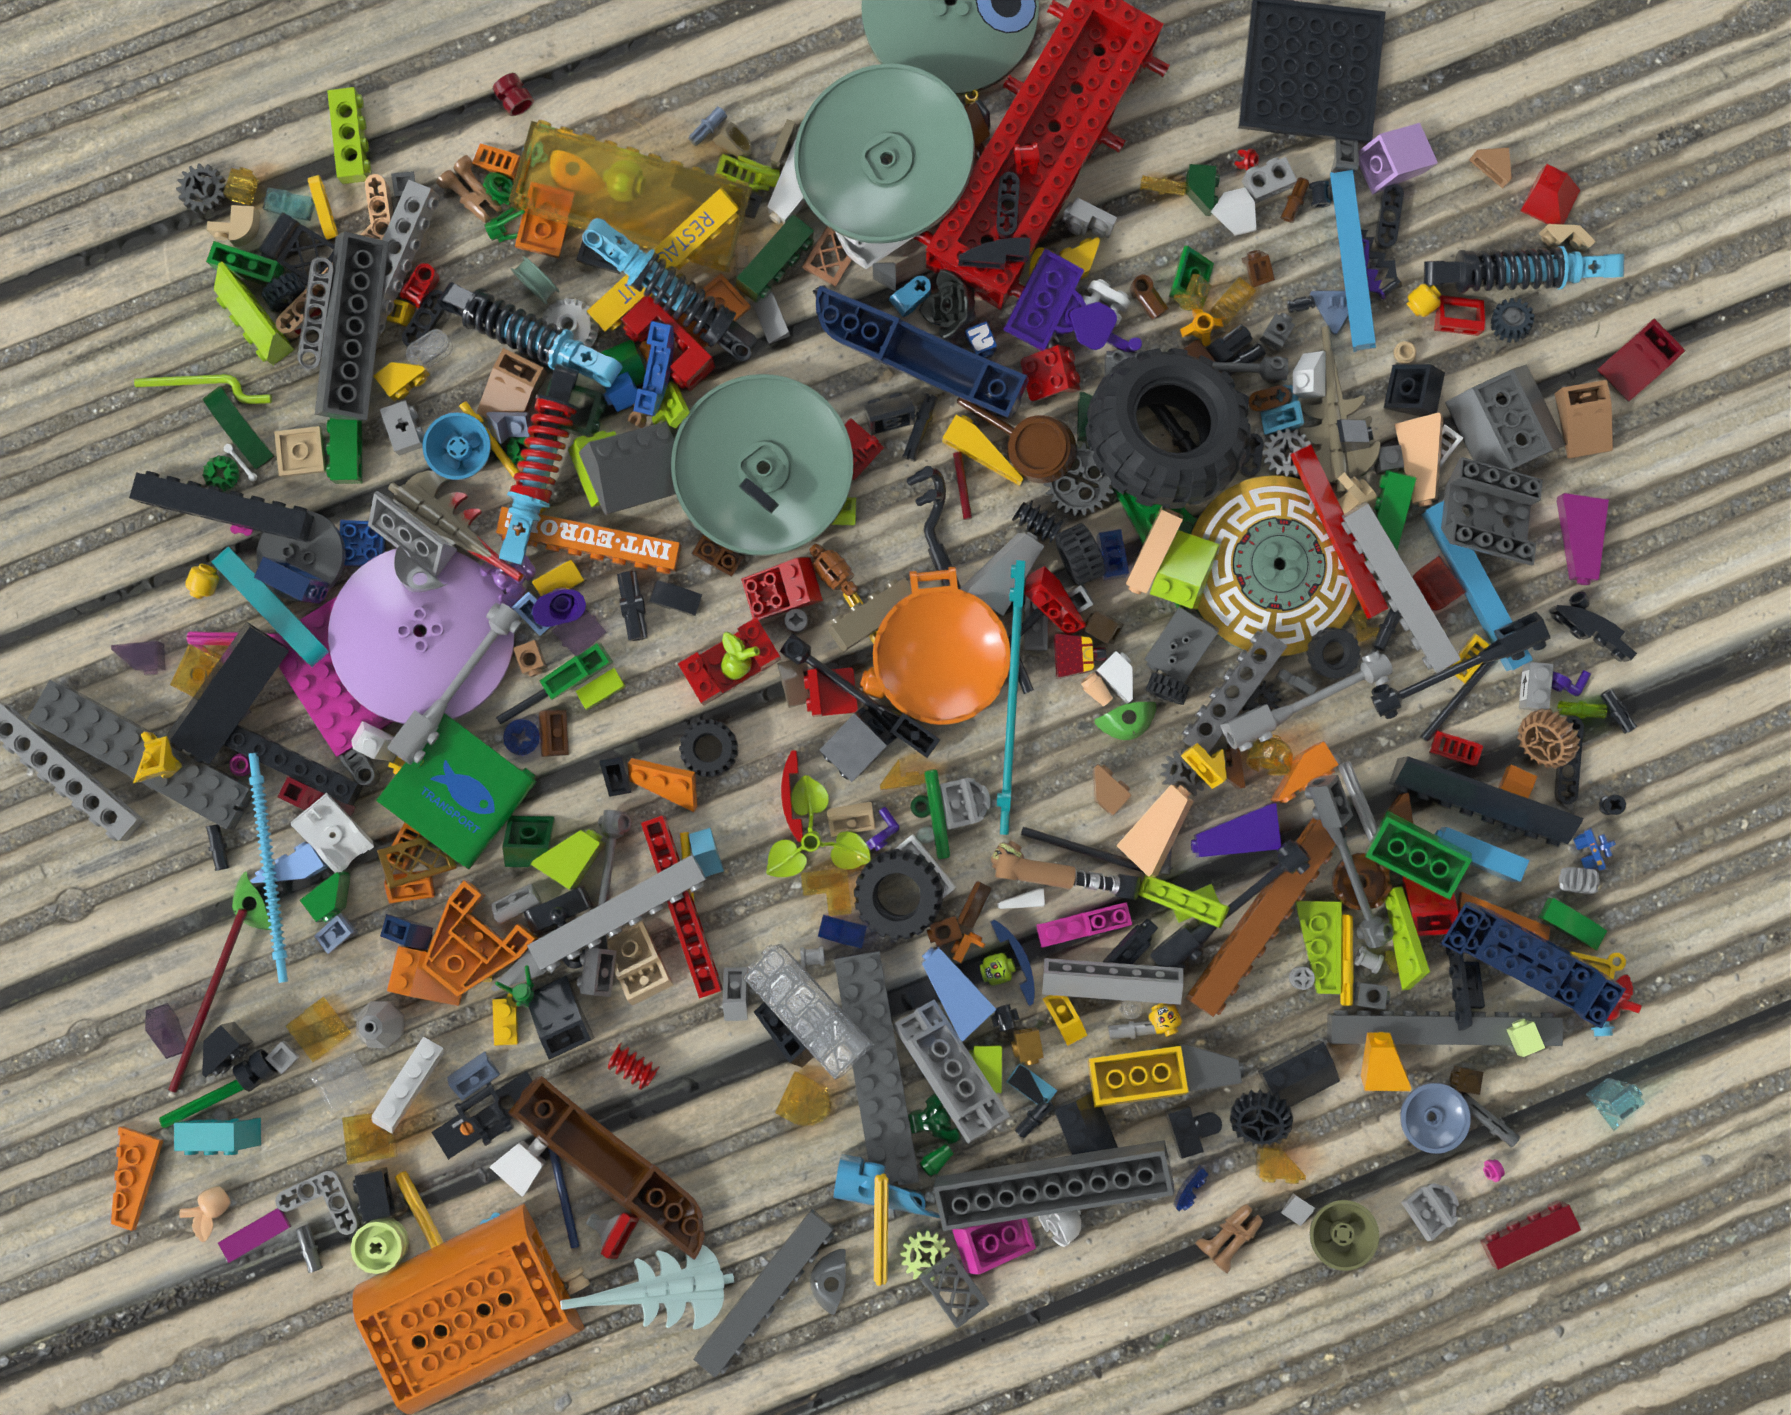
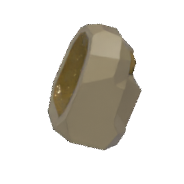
(733, 141)

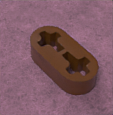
(1269, 393)

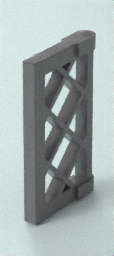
(968, 1310)

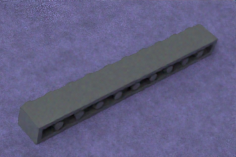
(1437, 1028)

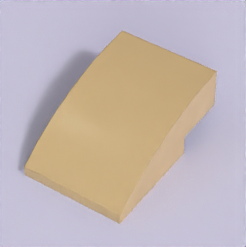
(638, 963)

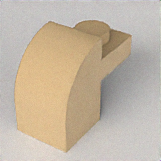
(242, 226)
(1357, 493)

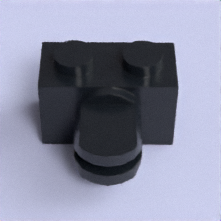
(1189, 1130)

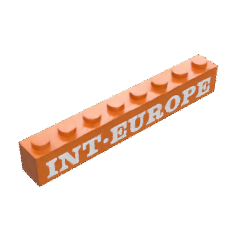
(597, 542)

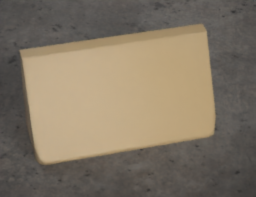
(851, 818)

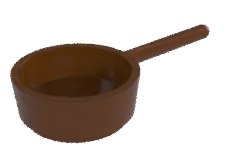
(1038, 446)

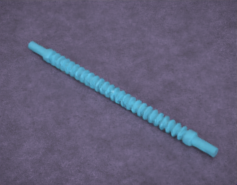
(279, 953)

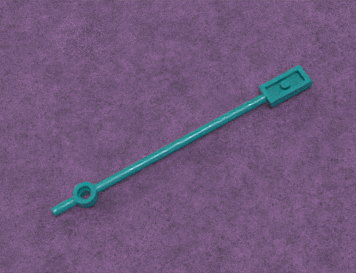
(1016, 595)

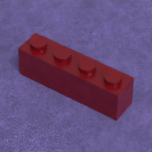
(1530, 1234)

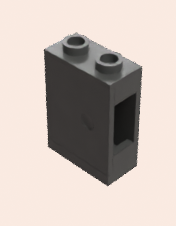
(1181, 644)

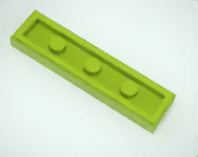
(1183, 901)

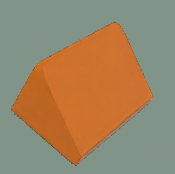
(411, 891)

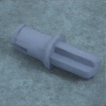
(707, 126)

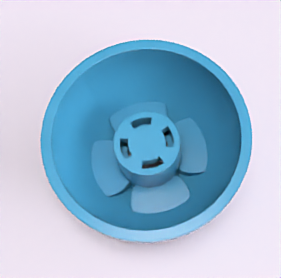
(453, 435)

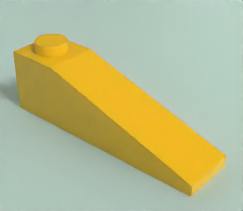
(970, 441)

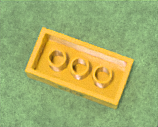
(1137, 1076)

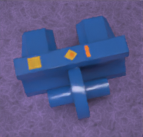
(1588, 839)

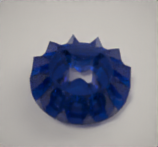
(512, 742)

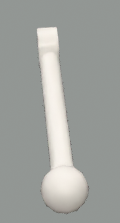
(228, 448)

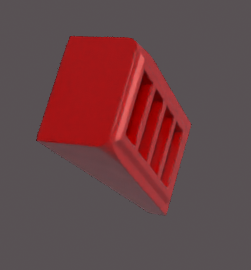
(1472, 762)

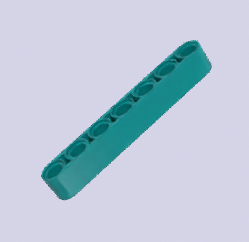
(270, 607)

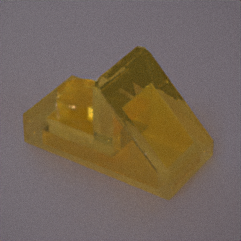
(894, 778)

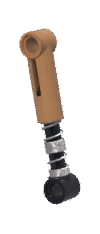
(1065, 876)

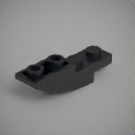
(1588, 624)

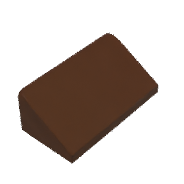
(553, 733)
(974, 904)

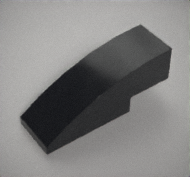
(995, 253)

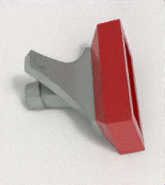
(613, 1232)

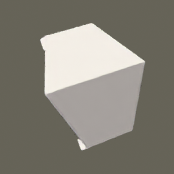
(1236, 211)

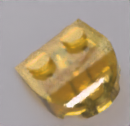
(804, 1101)

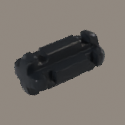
(1301, 304)

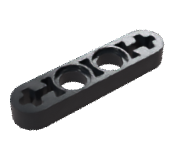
(1575, 763)

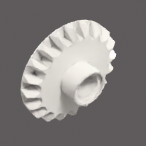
(572, 310)

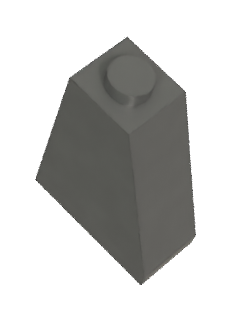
(1209, 1069)

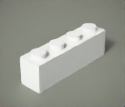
(407, 1085)

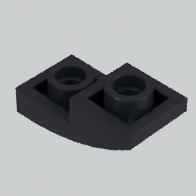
(675, 598)

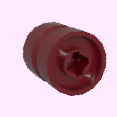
(514, 97)

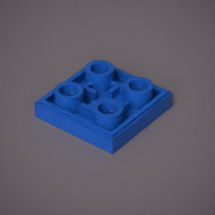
(360, 542)

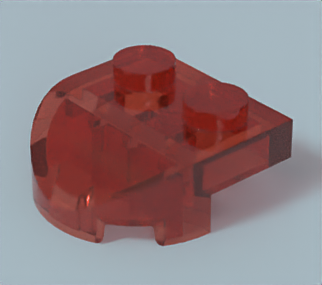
(1438, 584)

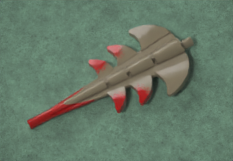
(420, 500)

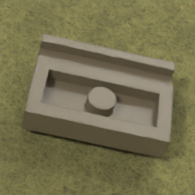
(783, 145)

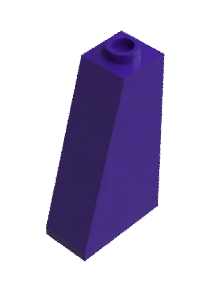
(1246, 833)

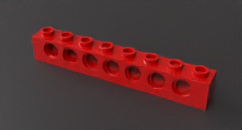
(683, 911)

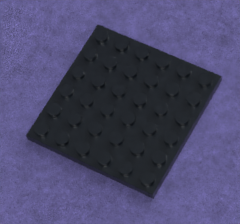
(1311, 70)

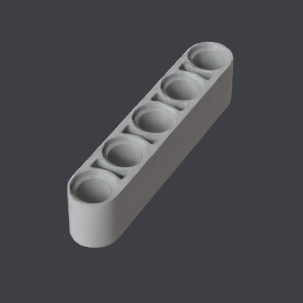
(315, 301)

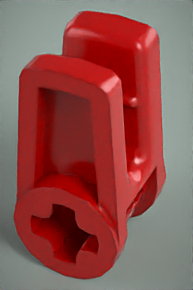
(1026, 156)

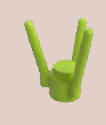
(766, 174)

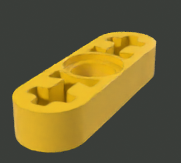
(323, 207)

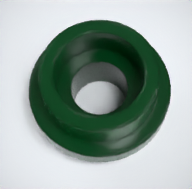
(920, 814)

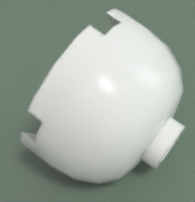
(1063, 1225)

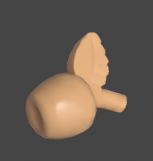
(212, 1204)

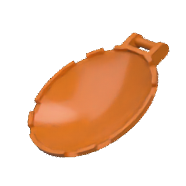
(941, 652)

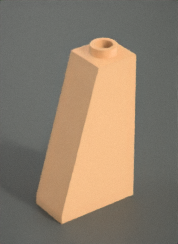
(1421, 455)
(1154, 550)
(1156, 831)

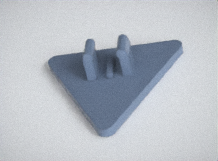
(1332, 307)

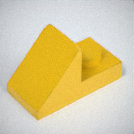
(1208, 767)

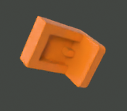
(960, 947)

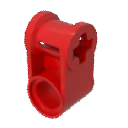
(418, 285)

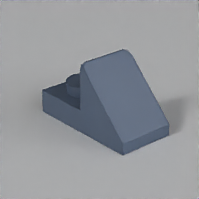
(508, 424)
(335, 933)

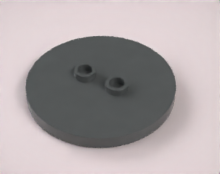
(320, 556)

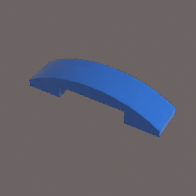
(658, 369)

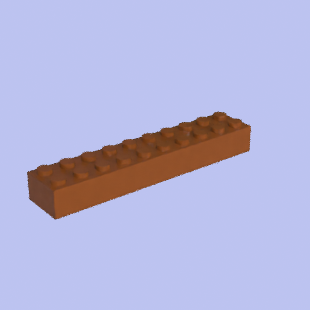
(1259, 925)

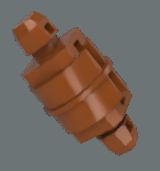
(833, 570)

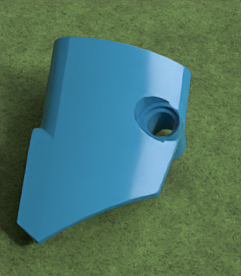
(861, 1188)

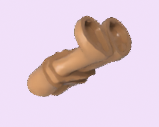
(471, 200)
(1232, 1226)

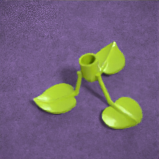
(784, 856)

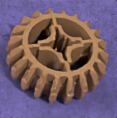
(1542, 736)

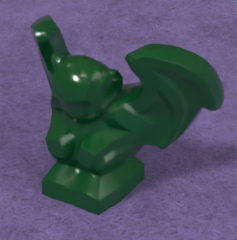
(934, 1119)

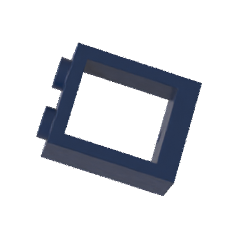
(291, 580)

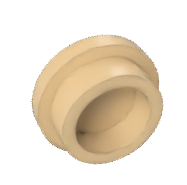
(1404, 352)

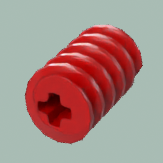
(632, 1067)

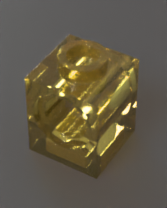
(241, 186)

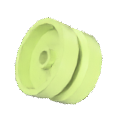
(378, 1259)

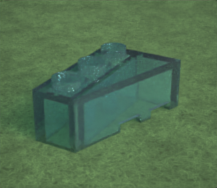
(1616, 1101)

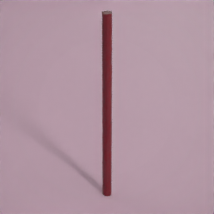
(208, 999)

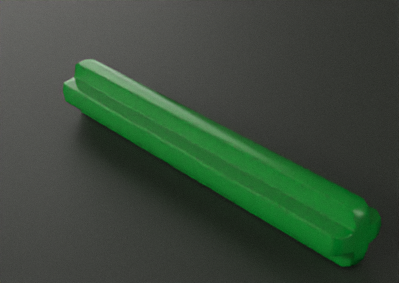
(937, 814)
(200, 1103)

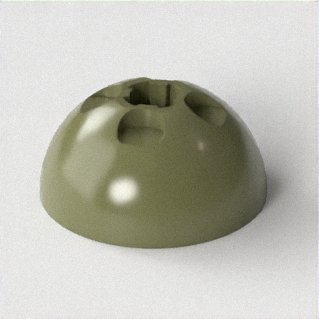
(1351, 1245)

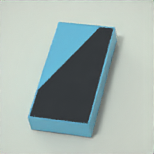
(1030, 1084)

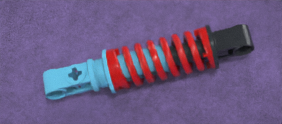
(530, 488)

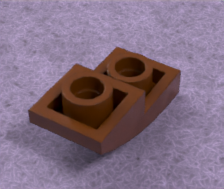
(717, 556)

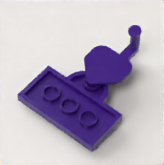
(1046, 308)

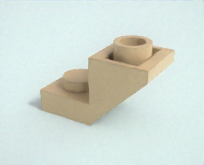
(1555, 234)

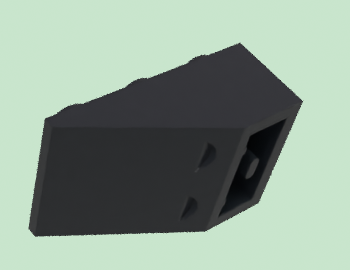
(559, 1018)

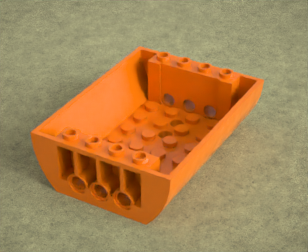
(445, 1290)

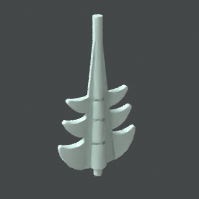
(697, 1283)

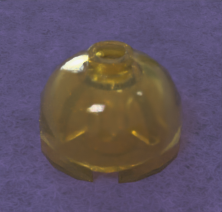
(1271, 755)

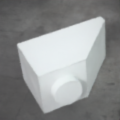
(1310, 375)
(1118, 675)
(373, 742)

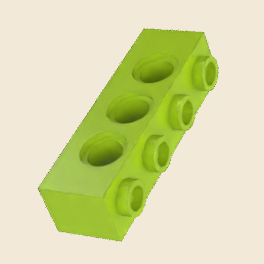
(340, 102)

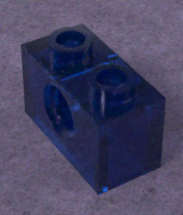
(1113, 554)

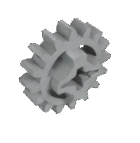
(1278, 452)

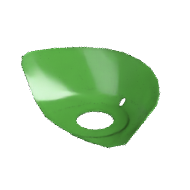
(1113, 725)
(258, 917)

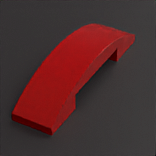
(790, 768)

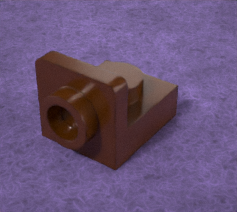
(1258, 267)

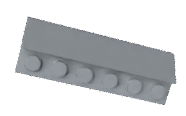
(951, 1071)

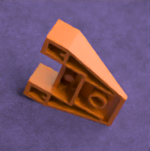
(467, 949)

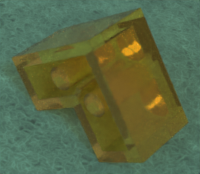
(834, 884)

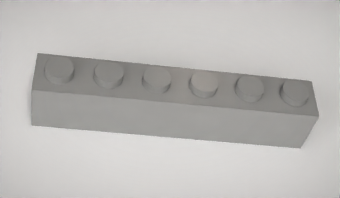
(1112, 981)

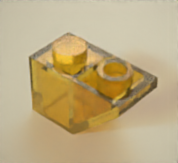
(1276, 1164)

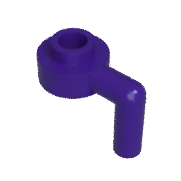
(1561, 682)
(879, 840)

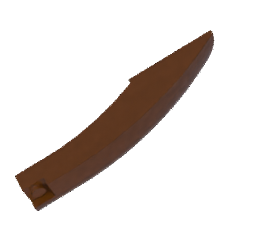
(611, 1165)

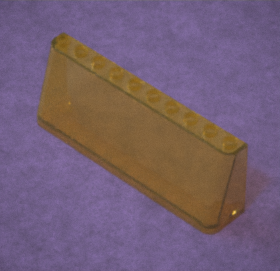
(638, 195)

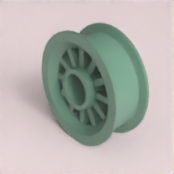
(535, 280)

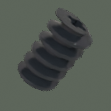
(1038, 521)

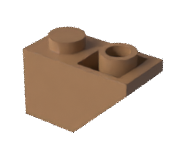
(1108, 791)

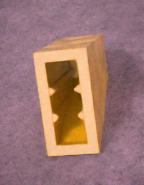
(1382, 1065)

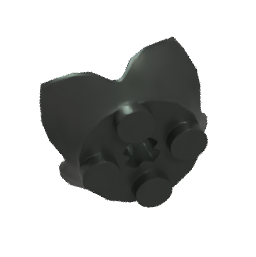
(951, 306)

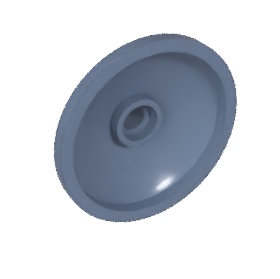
(1450, 1119)

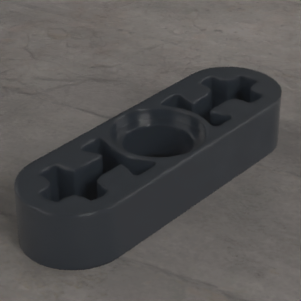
(1015, 188)
(1385, 200)
(428, 301)

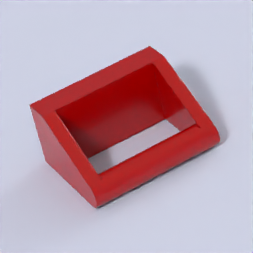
(1456, 325)

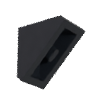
(616, 776)

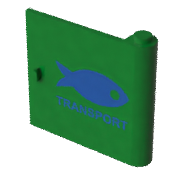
(457, 793)

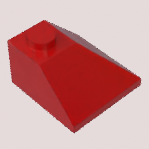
(1551, 196)

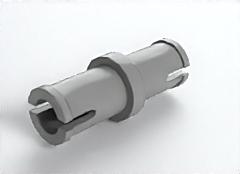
(1131, 1030)

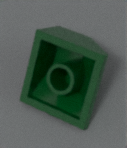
(526, 839)

